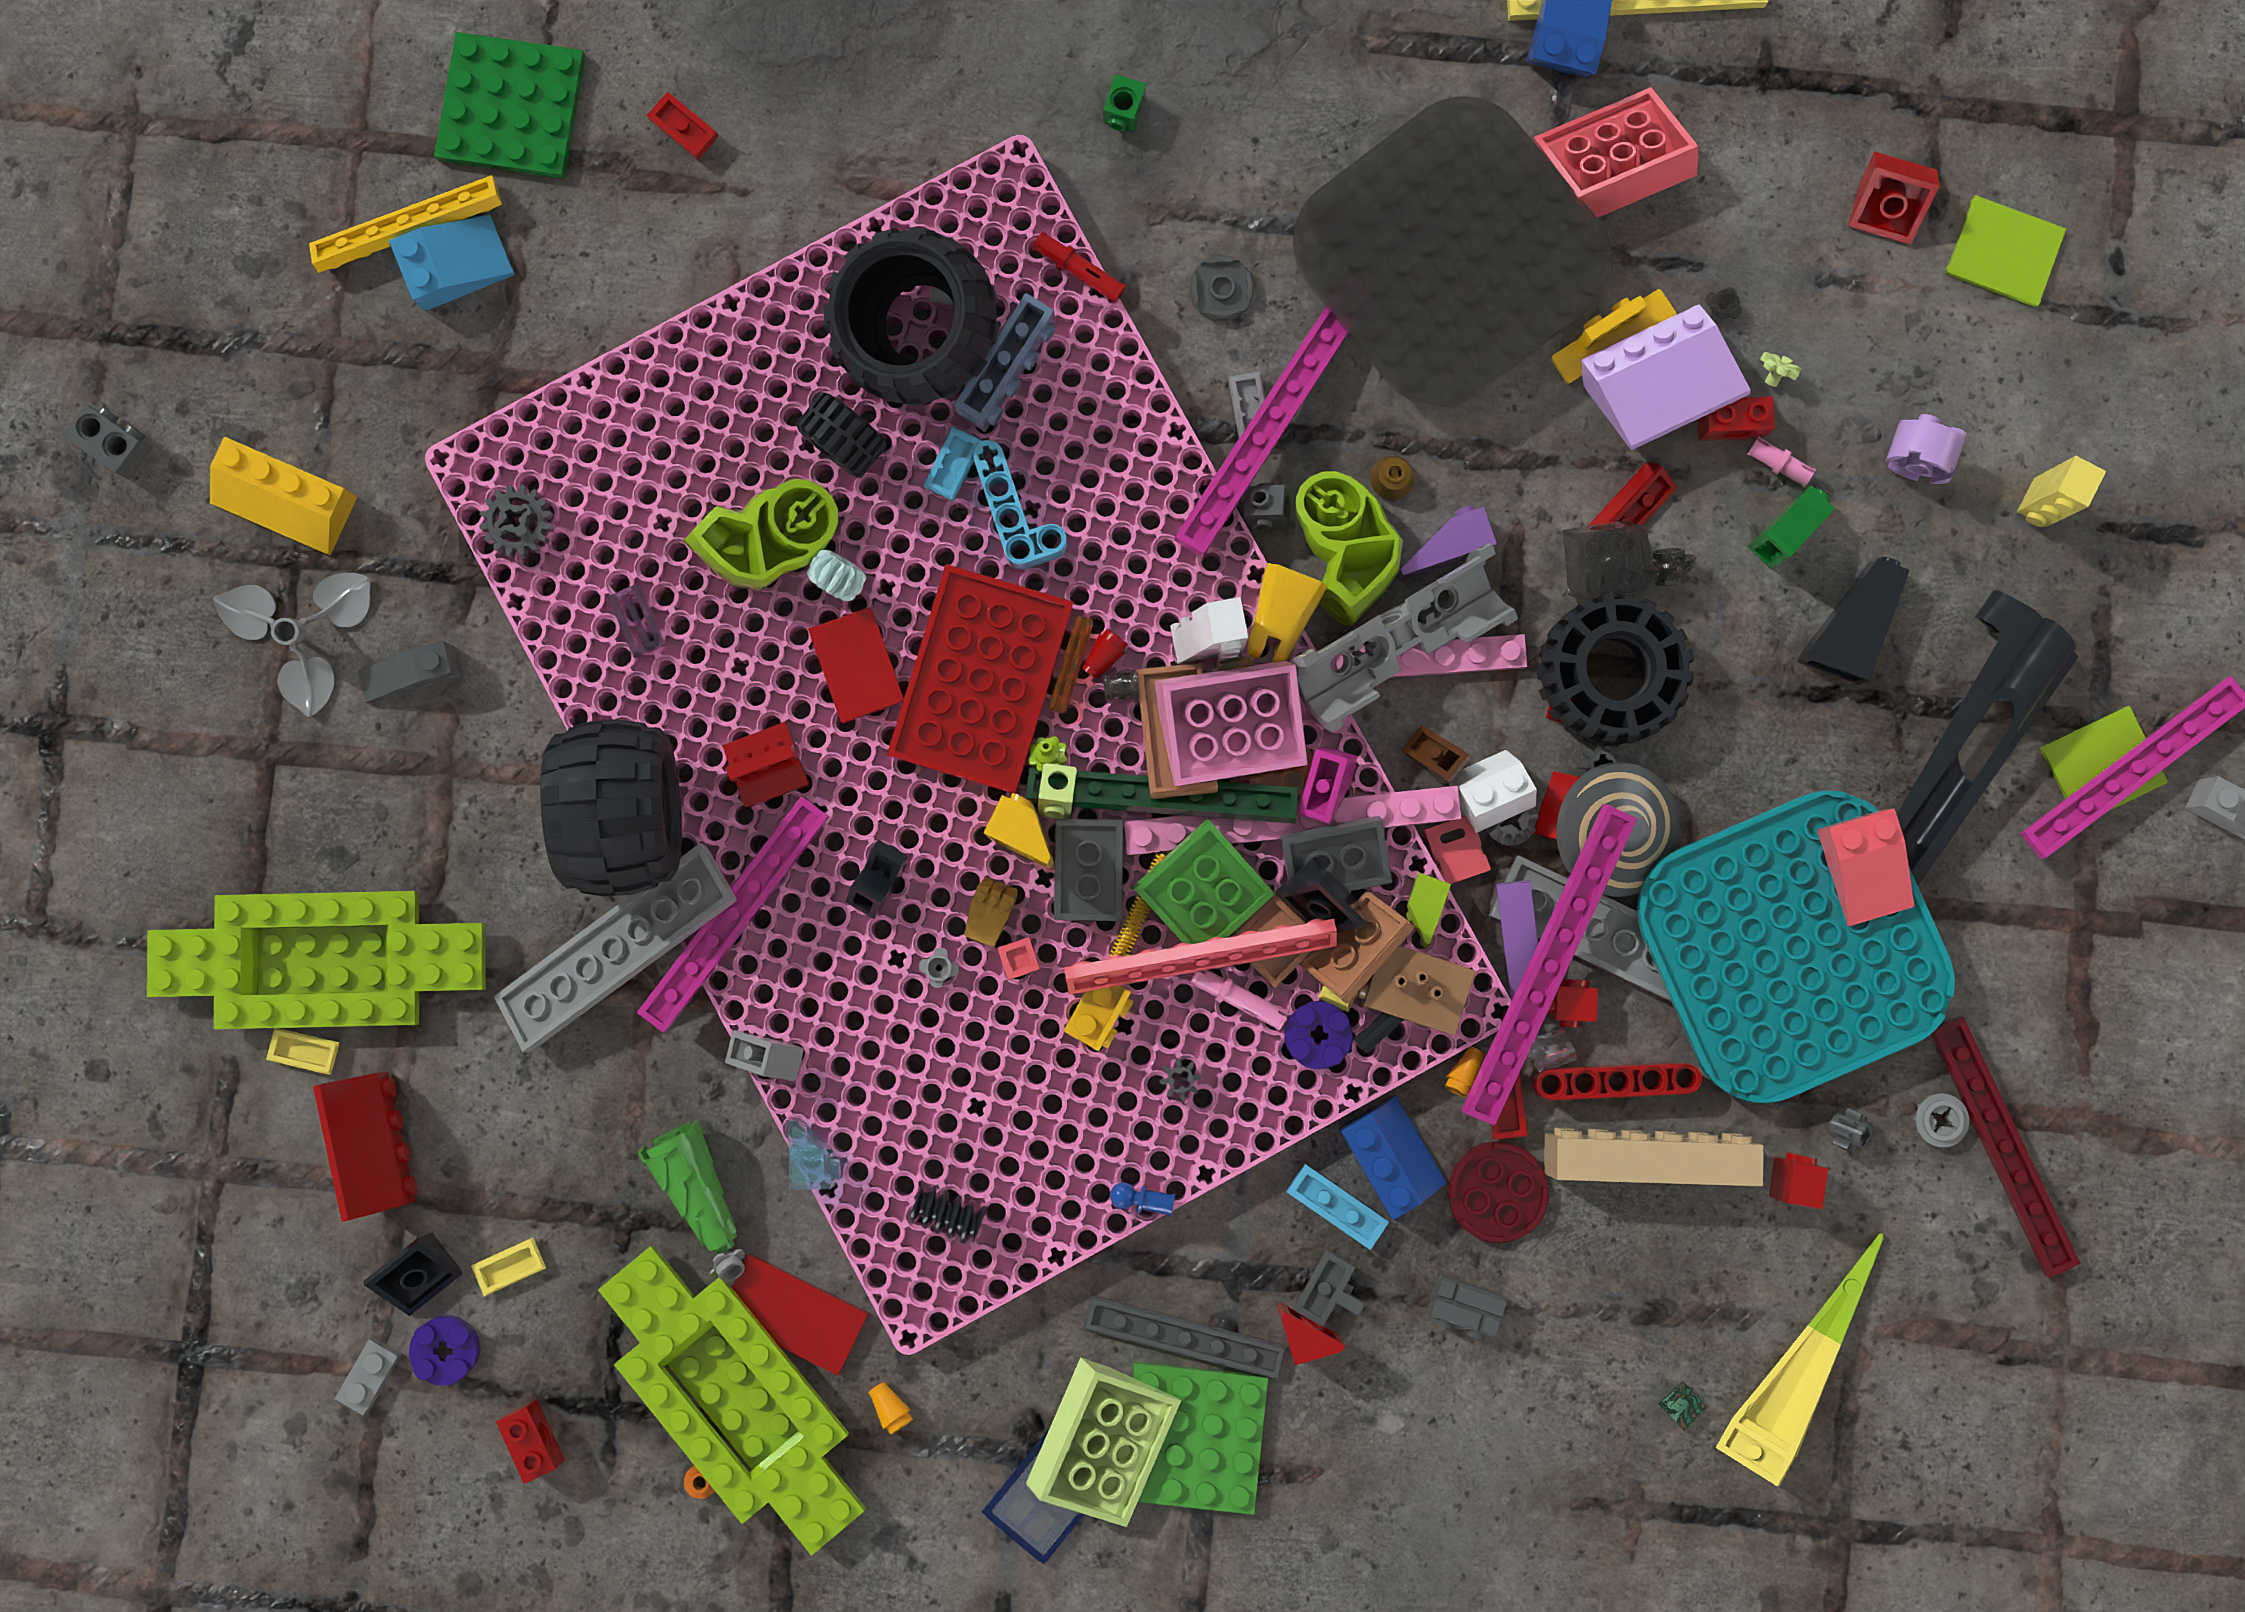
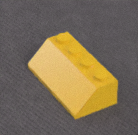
(279, 496)
(1019, 830)

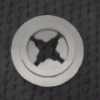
(1511, 835)
(1956, 1116)

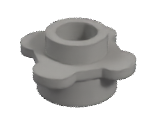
(929, 967)
(728, 1265)

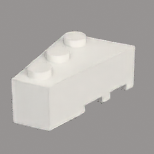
(1214, 631)

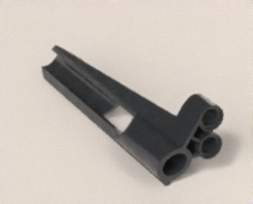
(2022, 668)

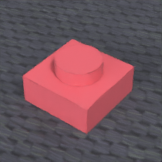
(1018, 958)

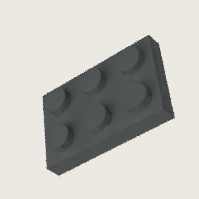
(1349, 851)
(1088, 870)

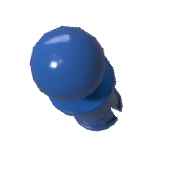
(1124, 1196)

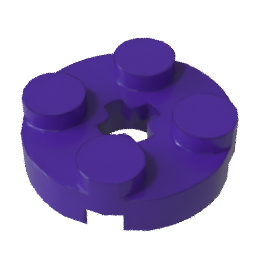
(1334, 1023)
(428, 1363)

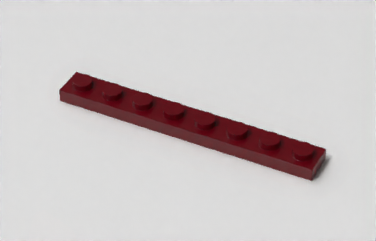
(2004, 1147)

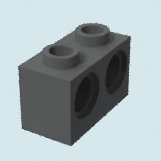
(106, 444)

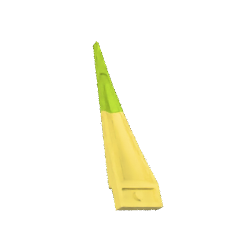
(1777, 1415)

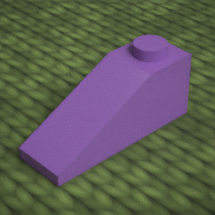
(1452, 542)

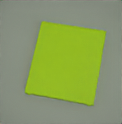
(2005, 251)
(2093, 748)

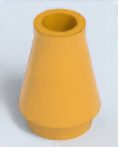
(1464, 1072)
(890, 1408)

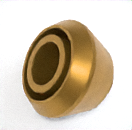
(1394, 486)

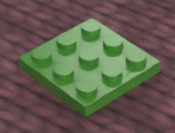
(1203, 887)

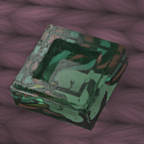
(1683, 1405)

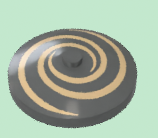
(1635, 793)

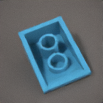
(451, 260)

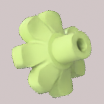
(1779, 368)

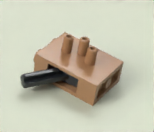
(1414, 990)

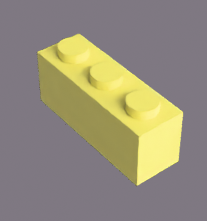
(2061, 492)

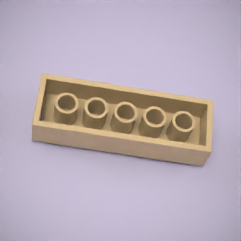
(1653, 1159)

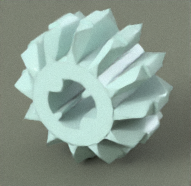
(836, 575)

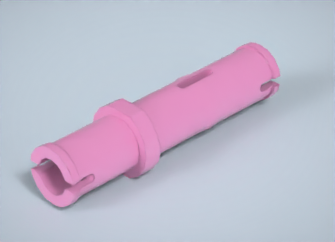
(1240, 998)

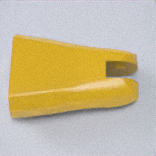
(1283, 610)

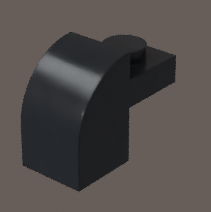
(877, 879)

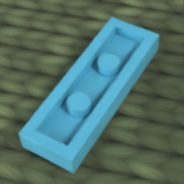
(1337, 1206)

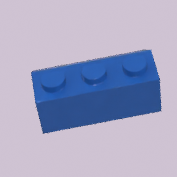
(1392, 1157)

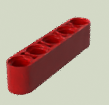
(1631, 1086)

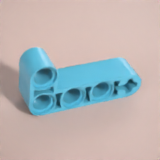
(1010, 504)

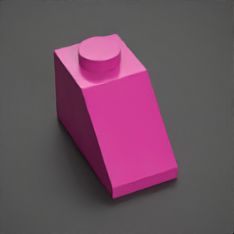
(1327, 783)

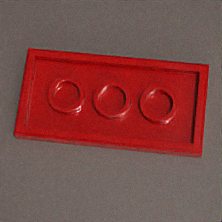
(800, 1314)

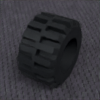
(841, 434)

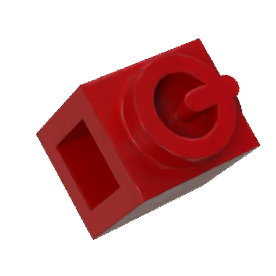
(1574, 1003)

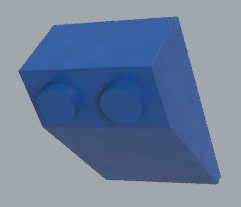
(1570, 36)

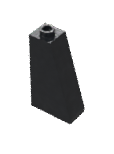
(1857, 627)

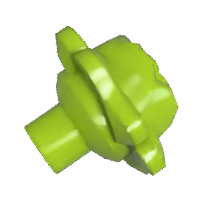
(1047, 751)

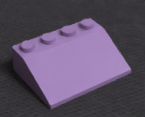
(1664, 377)

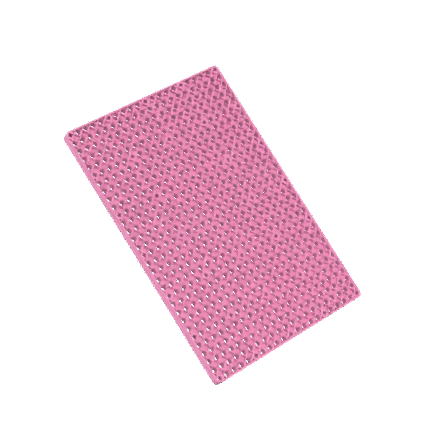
(908, 596)

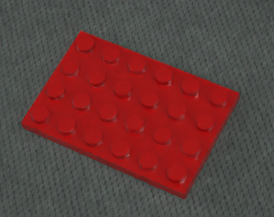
(980, 679)

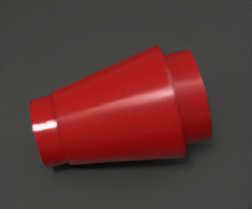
(1104, 653)

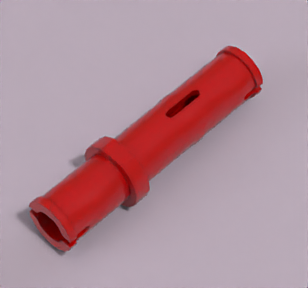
(1067, 259)

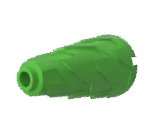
(687, 1175)

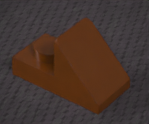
(1436, 754)

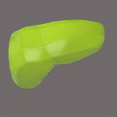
(771, 535)
(1355, 540)

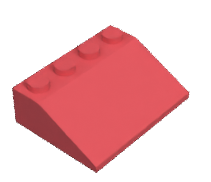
(1621, 152)

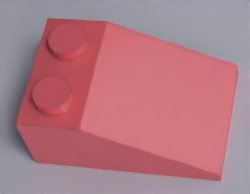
(1868, 865)

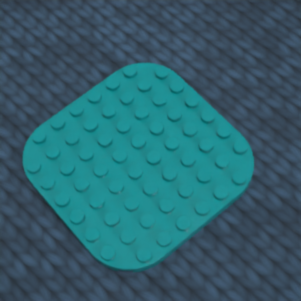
(1768, 967)

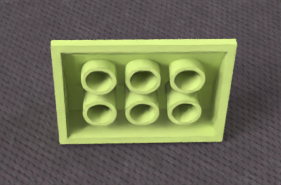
(1102, 1443)

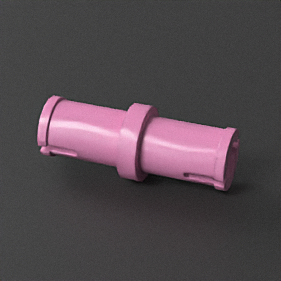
(1781, 461)

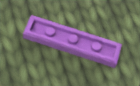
(1517, 928)

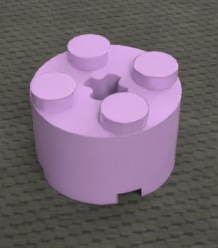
(1925, 449)

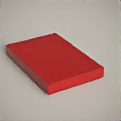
(856, 665)

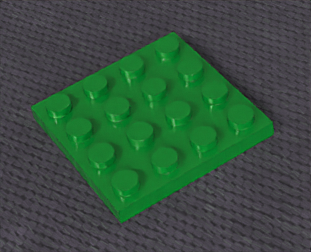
(509, 105)

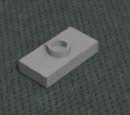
(1246, 398)

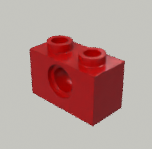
(1739, 420)
(530, 1441)

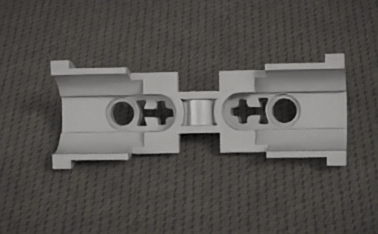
(1468, 614)

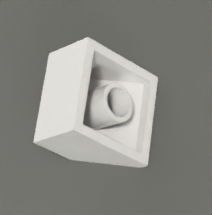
(1494, 790)

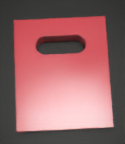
(1460, 857)

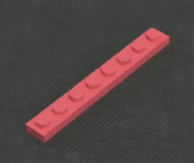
(1207, 955)

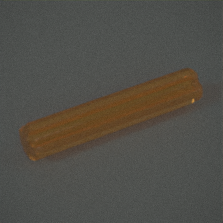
(1071, 664)

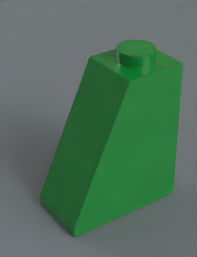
(1792, 527)

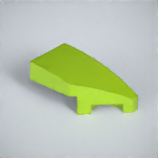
(1426, 905)

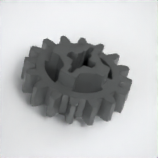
(505, 526)

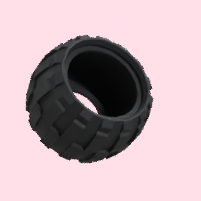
(868, 287)
(611, 807)

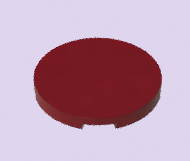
(1498, 1192)

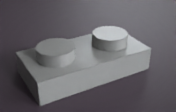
(368, 1376)

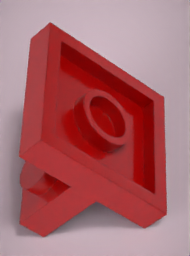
(765, 765)

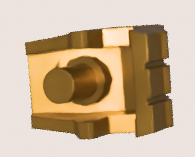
(990, 911)

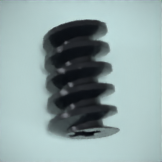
(947, 1214)

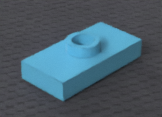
(952, 464)

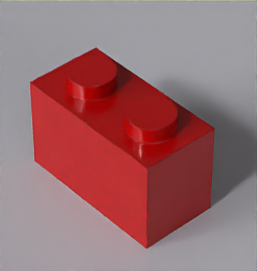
(1798, 1180)

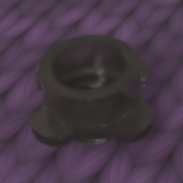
(1727, 296)

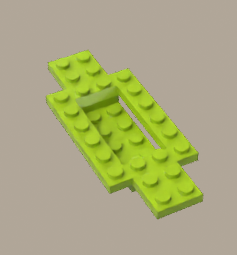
(256, 957)
(744, 1389)

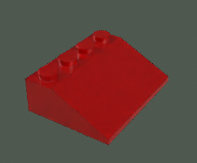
(365, 1145)

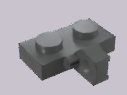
(1328, 1290)

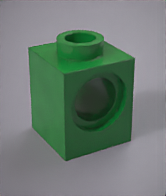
(1124, 90)

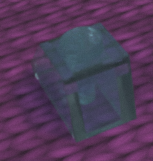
(810, 1159)

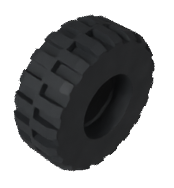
(1653, 641)

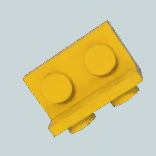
(1097, 1014)

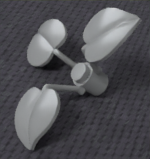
(303, 682)

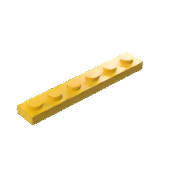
(375, 234)

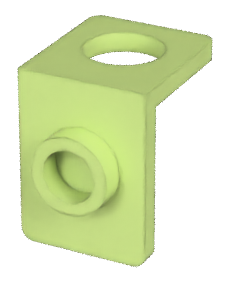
(1053, 802)

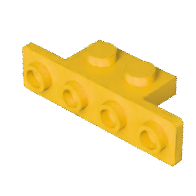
(1599, 333)

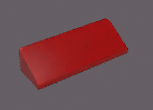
(1639, 497)

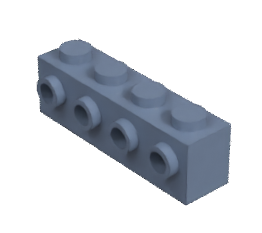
(1014, 351)

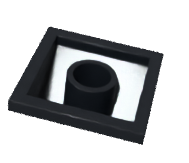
(1318, 895)
(414, 1274)

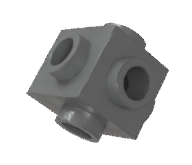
(1266, 508)

